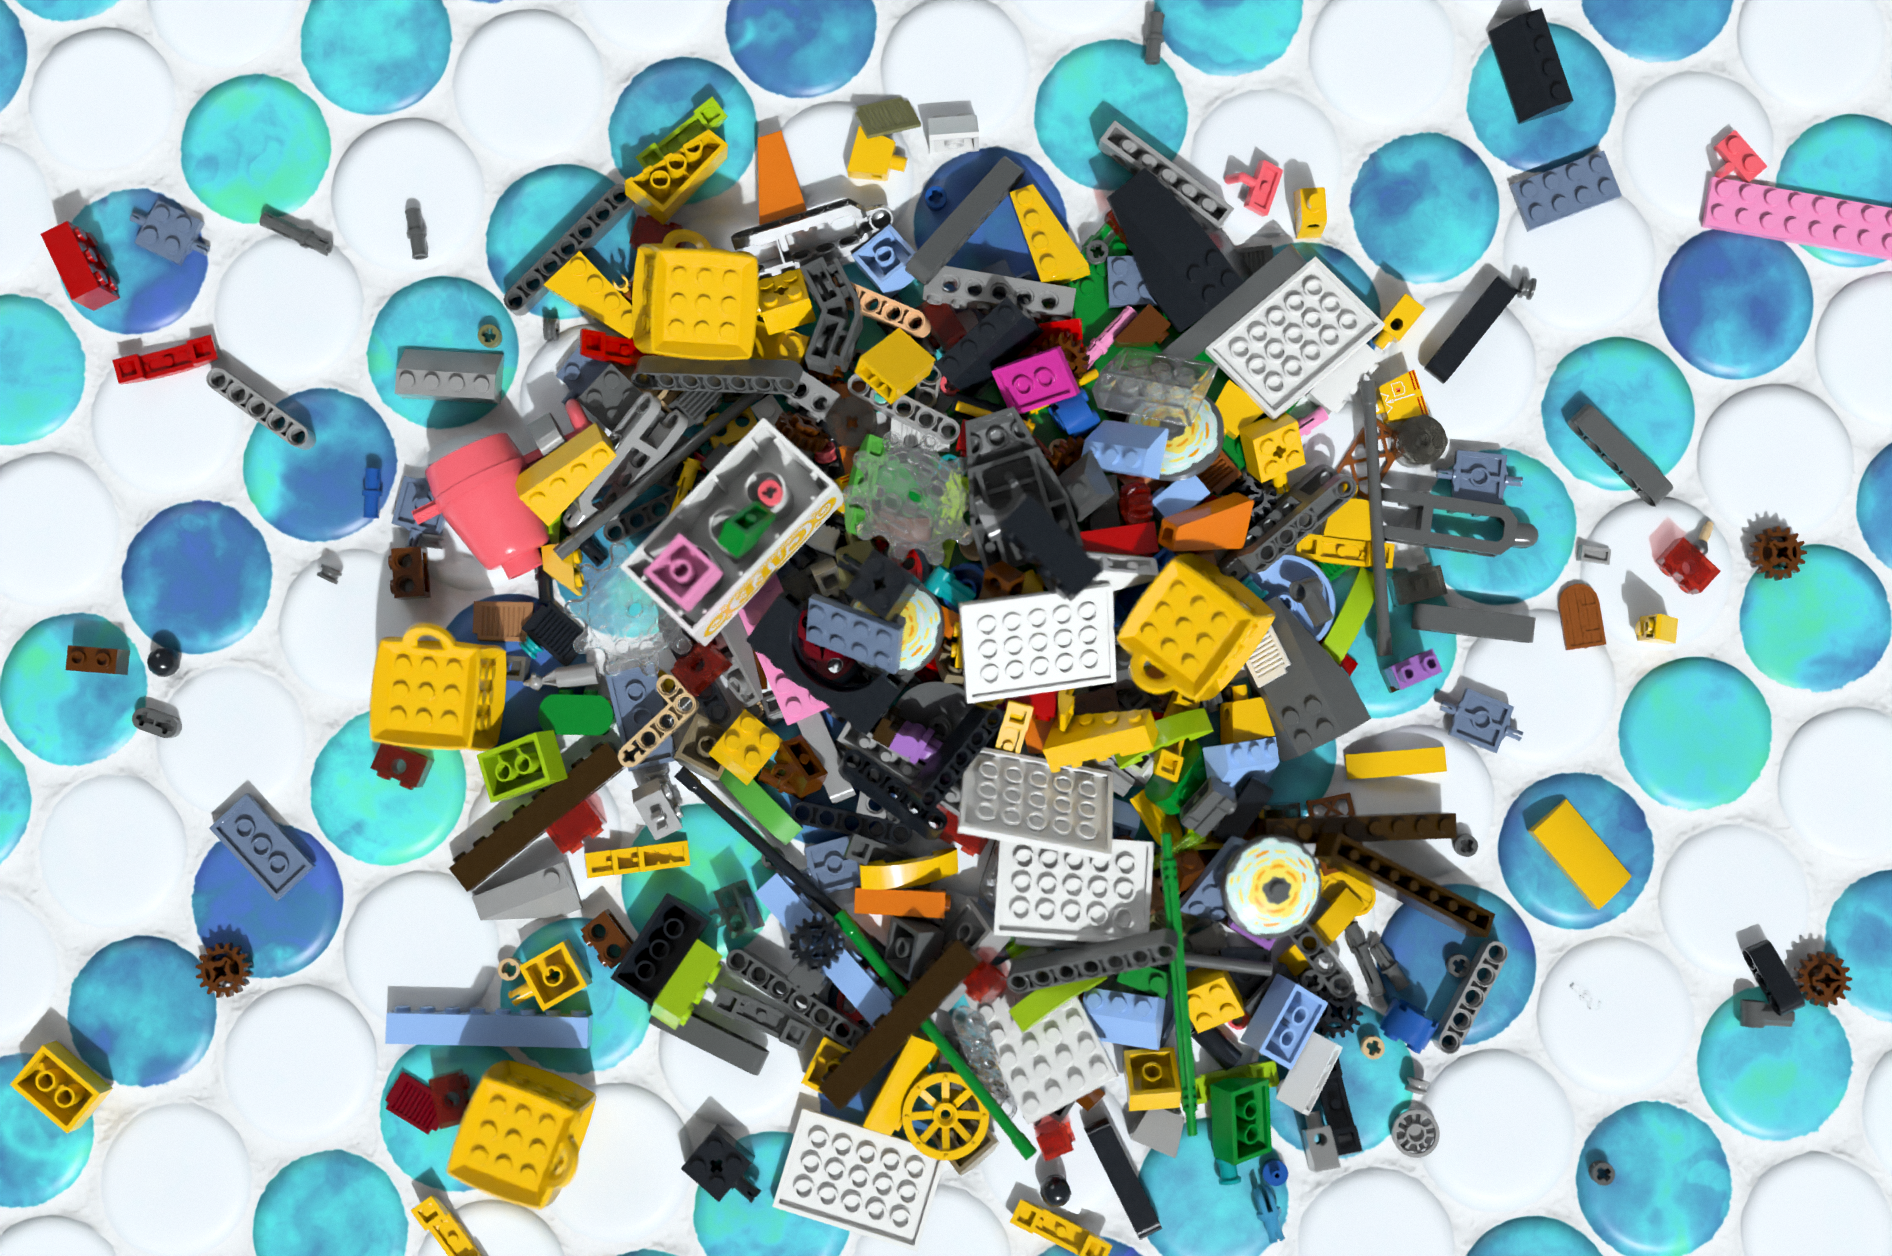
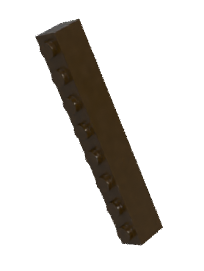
(532, 820)
(1362, 826)
(1403, 884)
(900, 1023)

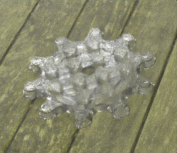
(891, 511)
(613, 628)

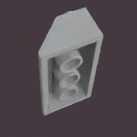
(450, 376)
(977, 929)

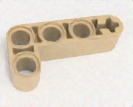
(655, 725)

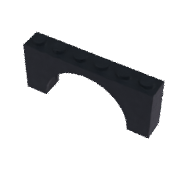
(779, 641)

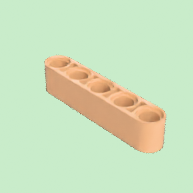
(886, 308)

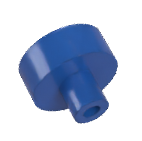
(1272, 1167)

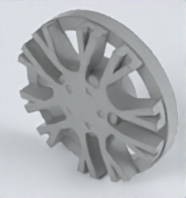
(1415, 1133)

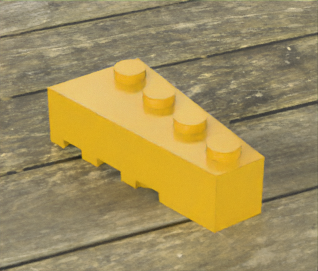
(672, 181)
(1050, 246)
(593, 294)
(565, 473)
(1099, 737)

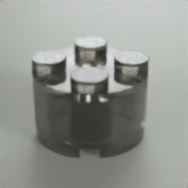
(851, 409)
(1431, 437)

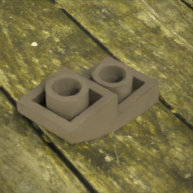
(946, 665)

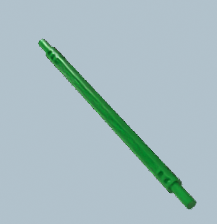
(1179, 986)

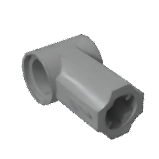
(1121, 781)

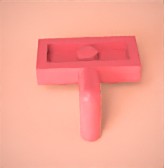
(1738, 158)
(1262, 186)

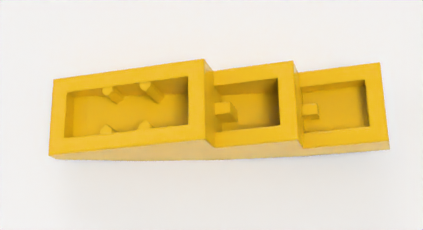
(637, 859)

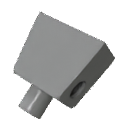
(1159, 1130)
(1321, 1155)

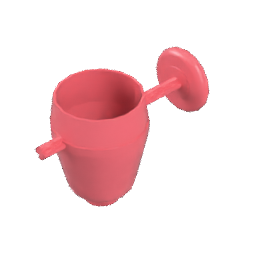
(481, 504)

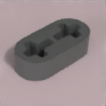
(158, 717)

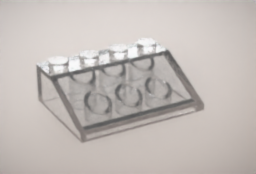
(1154, 385)

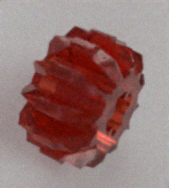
(1135, 503)

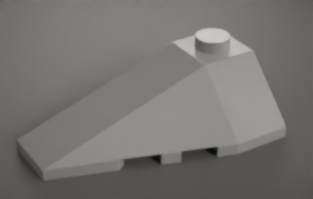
(743, 674)
(538, 895)

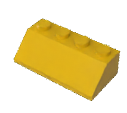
(905, 1072)

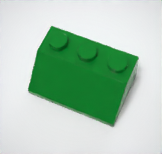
(1240, 1119)

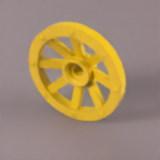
(943, 1122)

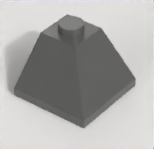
(1085, 485)

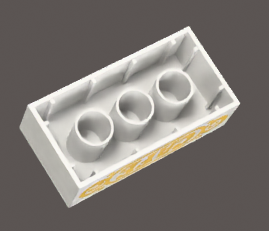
(731, 486)

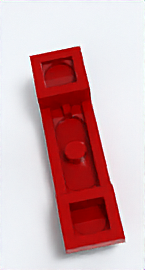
(610, 348)
(166, 362)

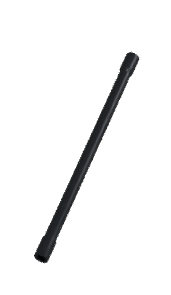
(695, 785)

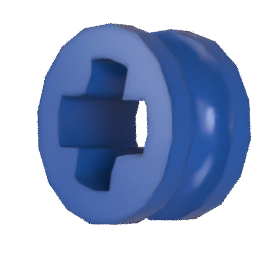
(936, 189)

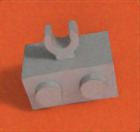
(657, 808)

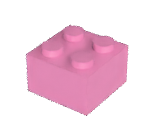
(683, 572)

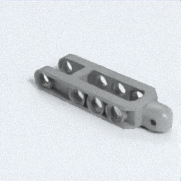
(628, 435)

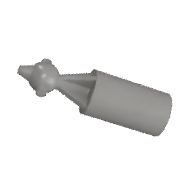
(567, 677)

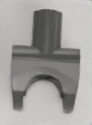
(993, 518)

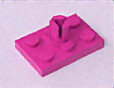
(1036, 380)

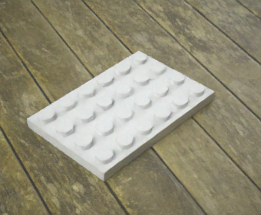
(1294, 338)
(1037, 643)
(1027, 804)
(1073, 894)
(1052, 1059)
(858, 1180)

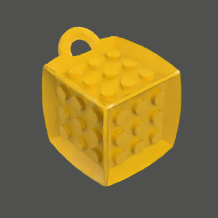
(694, 299)
(1193, 629)
(437, 691)
(521, 1134)

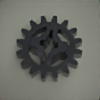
(1248, 487)
(811, 936)
(1343, 1005)

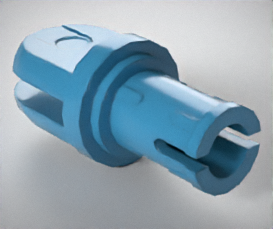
(1270, 1214)

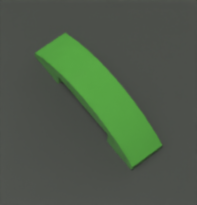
(853, 512)
(762, 807)

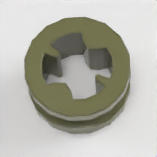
(485, 329)

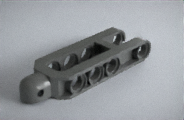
(868, 222)
(1305, 497)
(1515, 533)

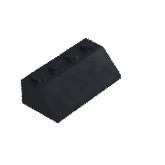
(1530, 66)
(989, 345)
(1049, 549)
(660, 948)

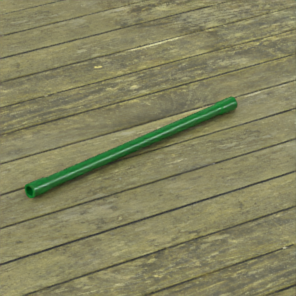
(1017, 1137)

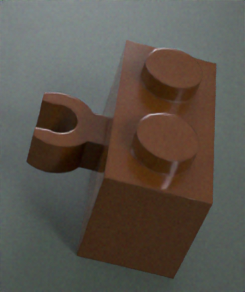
(799, 766)

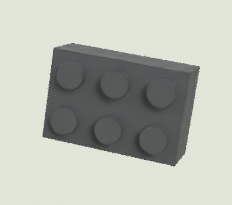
(612, 398)

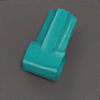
(944, 584)

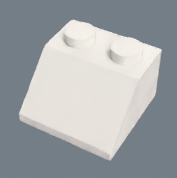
(953, 133)

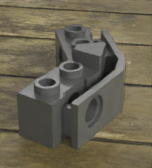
(834, 320)

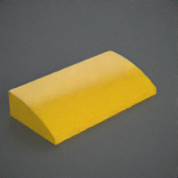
(1580, 854)

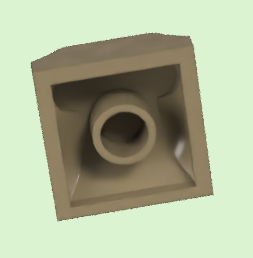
(697, 744)
(974, 1158)

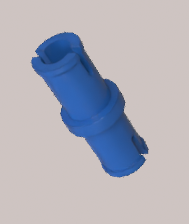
(372, 493)

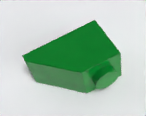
(745, 528)

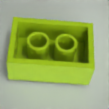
(522, 766)
(687, 985)

